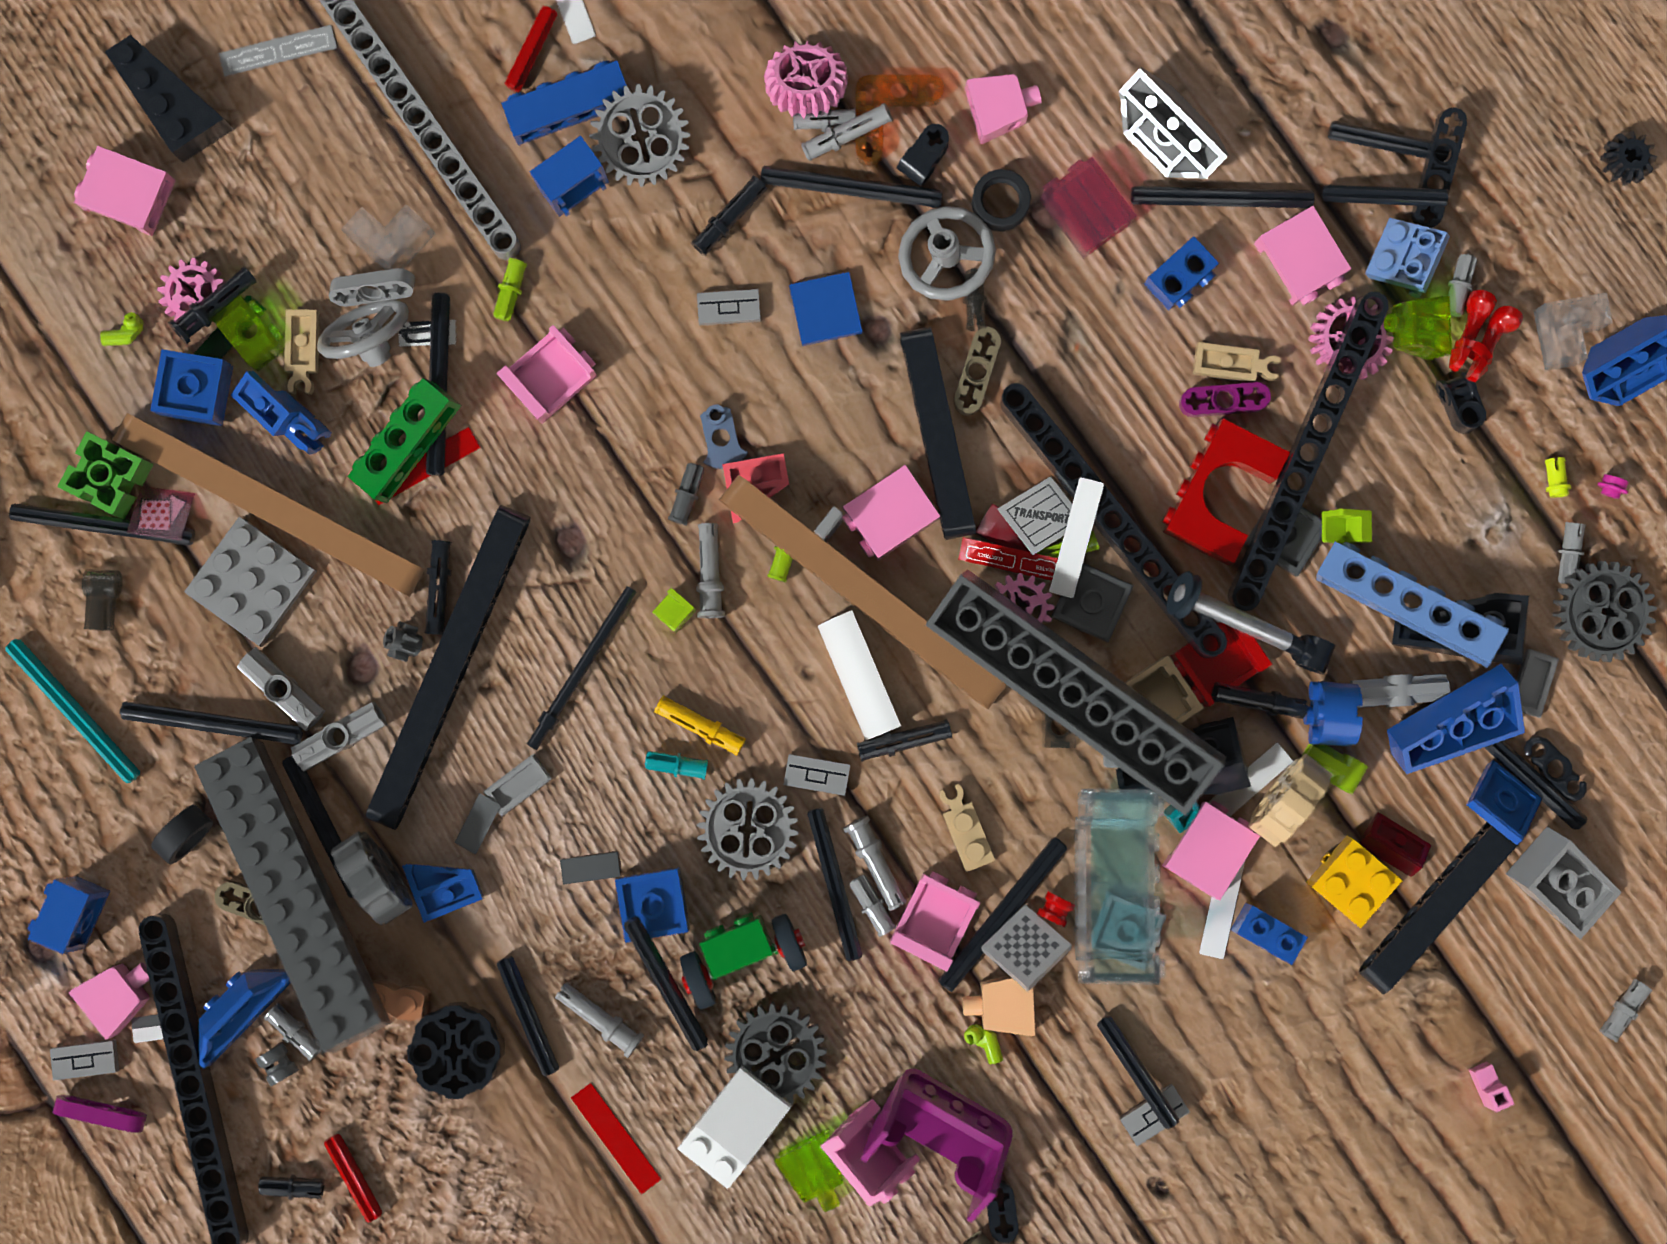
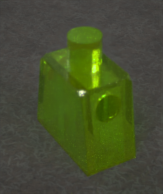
(1421, 327)
(811, 1171)

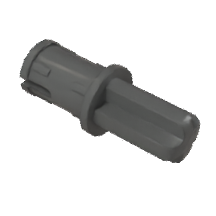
(686, 494)

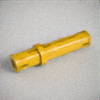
(704, 727)

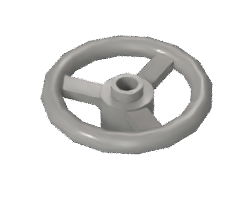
(947, 252)
(367, 335)

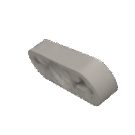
(391, 285)

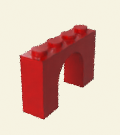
(1226, 447)

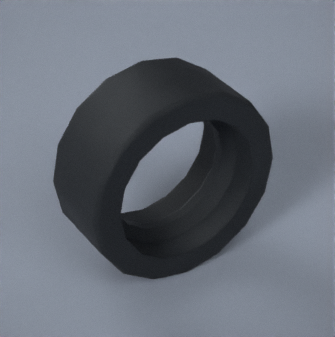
(1008, 177)
(181, 834)

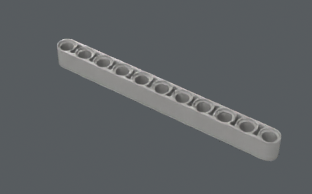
(427, 130)

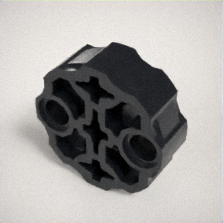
(429, 1033)

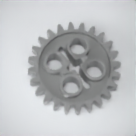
(666, 127)
(719, 826)

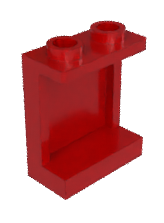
(1233, 666)

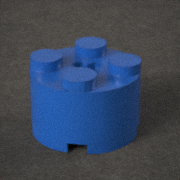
(1334, 713)

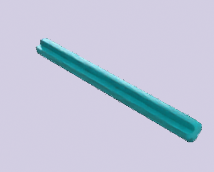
(72, 710)

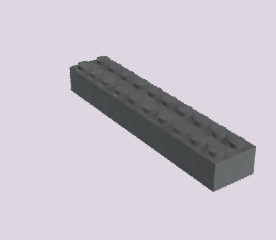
(1076, 691)
(292, 895)

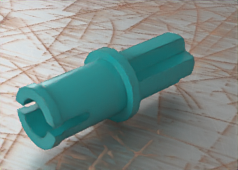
(676, 764)

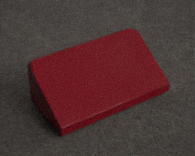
(998, 531)
(1395, 845)

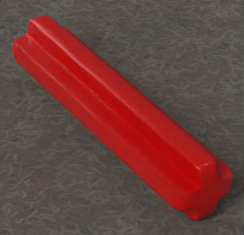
(531, 48)
(353, 1178)

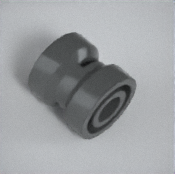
(280, 1071)

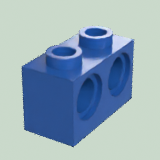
(1177, 269)
(1269, 933)

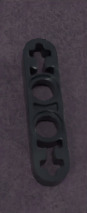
(1443, 169)

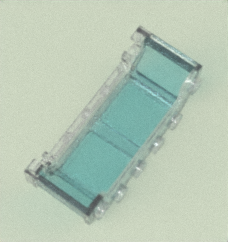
(1117, 887)

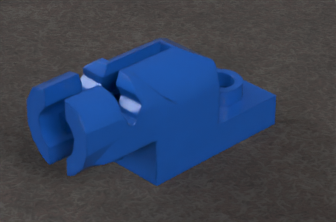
(280, 413)

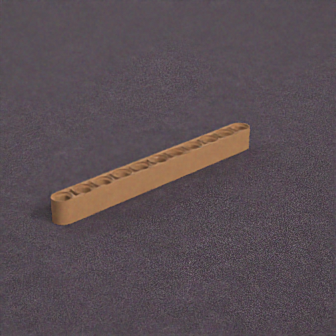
(268, 504)
(860, 590)

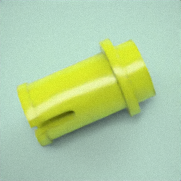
(1557, 478)

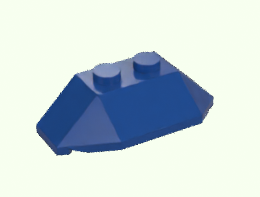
(1628, 362)
(237, 1009)

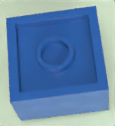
(569, 176)
(191, 387)
(656, 899)
(68, 914)

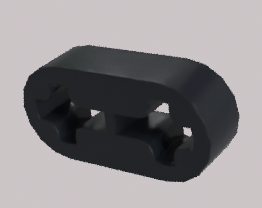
(1010, 1215)

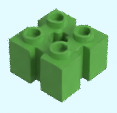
(87, 478)

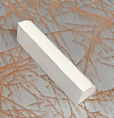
(859, 675)

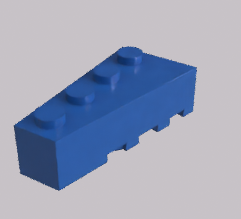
(1460, 722)

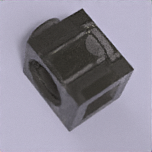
(1052, 740)

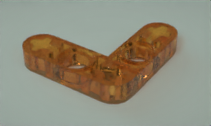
(883, 84)

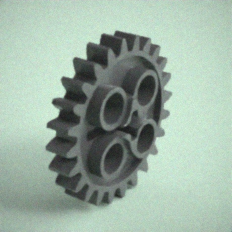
(1631, 616)
(758, 1031)

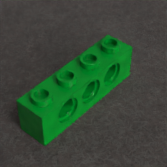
(419, 437)

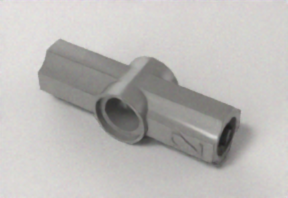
(1403, 690)
(295, 701)
(322, 744)

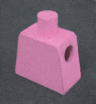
(999, 104)
(113, 997)

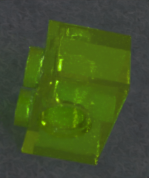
(234, 322)

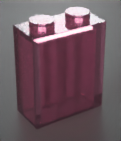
(1087, 206)

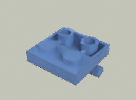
(1407, 255)

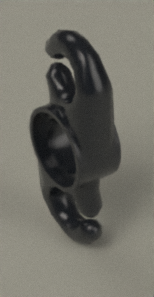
(1552, 753)

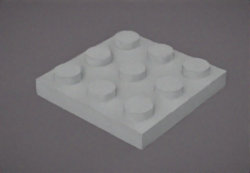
(250, 581)

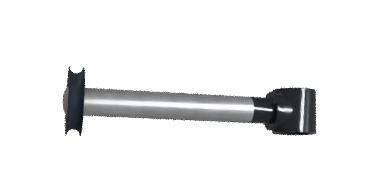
(1307, 650)

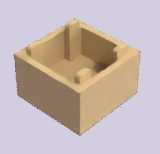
(1166, 689)

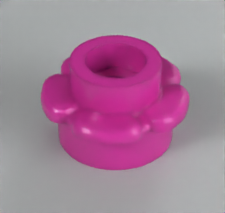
(1613, 486)

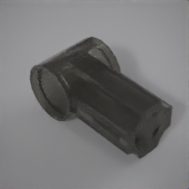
(101, 591)

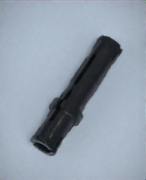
(730, 214)
(441, 550)
(1272, 702)
(940, 730)

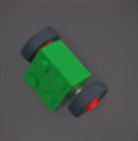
(737, 948)

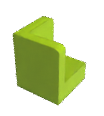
(1347, 526)
(674, 610)

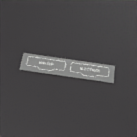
(277, 50)

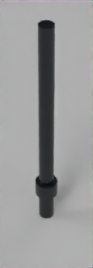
(548, 720)

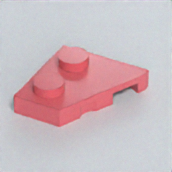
(764, 473)

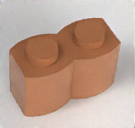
(403, 1002)

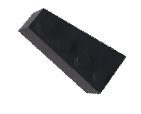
(173, 108)

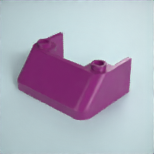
(949, 1126)

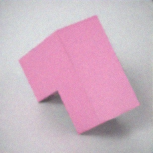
(1491, 1091)

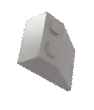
(1564, 882)

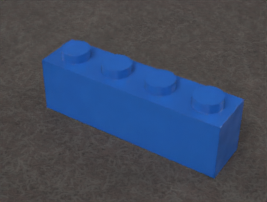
(562, 103)

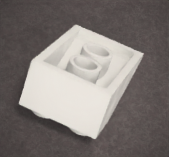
(734, 1127)

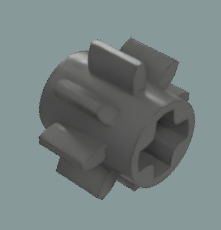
(402, 641)

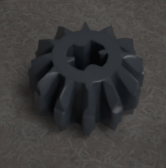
(1636, 149)

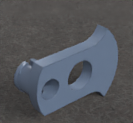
(721, 454)

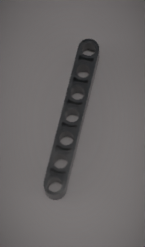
(937, 433)
(1436, 908)

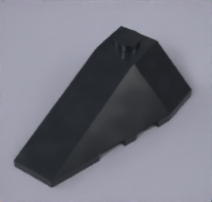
(1508, 608)
(1225, 739)

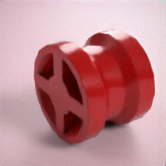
(1056, 909)

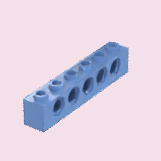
(1479, 649)

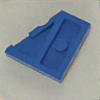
(442, 888)

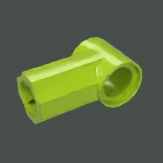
(1345, 769)

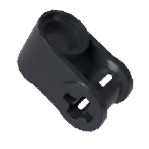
(922, 158)
(1459, 400)

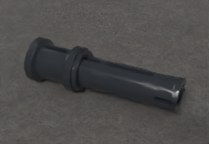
(201, 314)

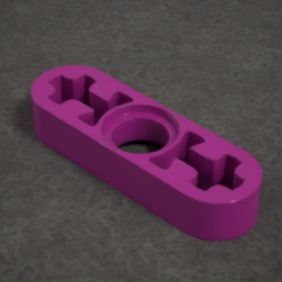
(1201, 394)
(99, 1113)

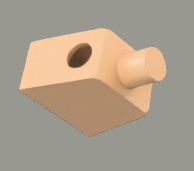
(1003, 1006)

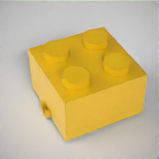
(1354, 881)

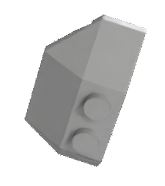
(1168, 128)

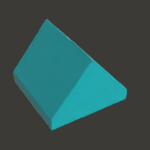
(1178, 819)

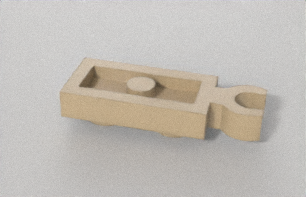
(301, 347)
(1232, 363)
(966, 831)

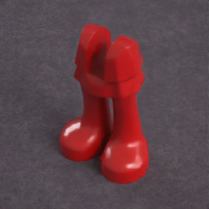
(1502, 321)

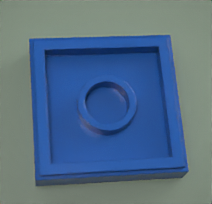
(825, 309)
(1504, 802)

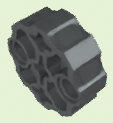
(371, 877)

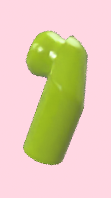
(126, 334)
(986, 1039)

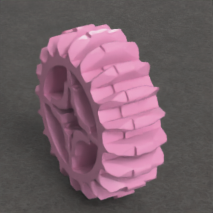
(806, 72)
(1325, 340)

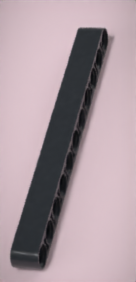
(1318, 440)
(1107, 505)
(448, 667)
(181, 1070)

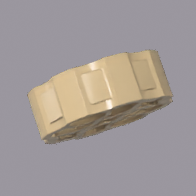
(1290, 800)

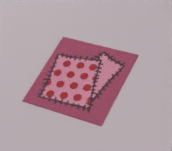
(160, 513)

